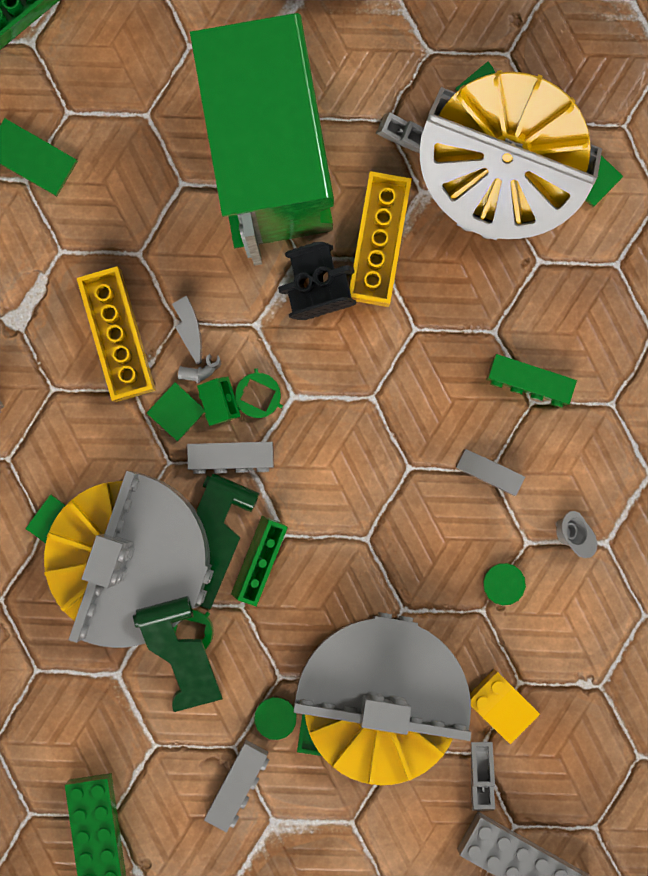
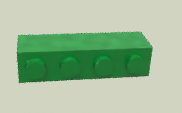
(531, 380)
(259, 561)

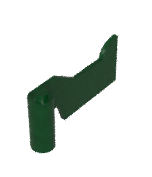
(222, 540)
(185, 656)

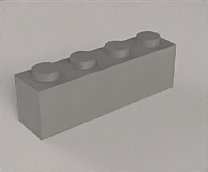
(230, 456)
(236, 786)

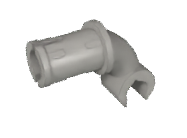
(199, 374)

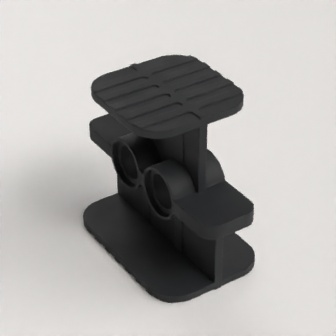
(319, 296)

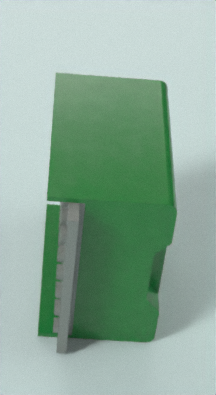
(264, 130)

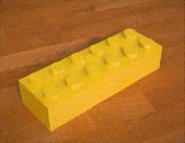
(379, 238)
(116, 334)

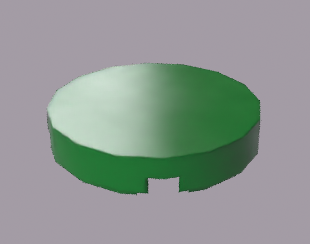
(504, 584)
(275, 718)

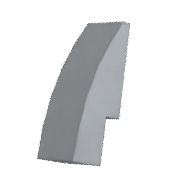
(401, 132)
(189, 328)
(490, 472)
(482, 776)

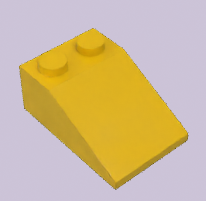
(502, 706)

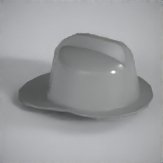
(577, 534)

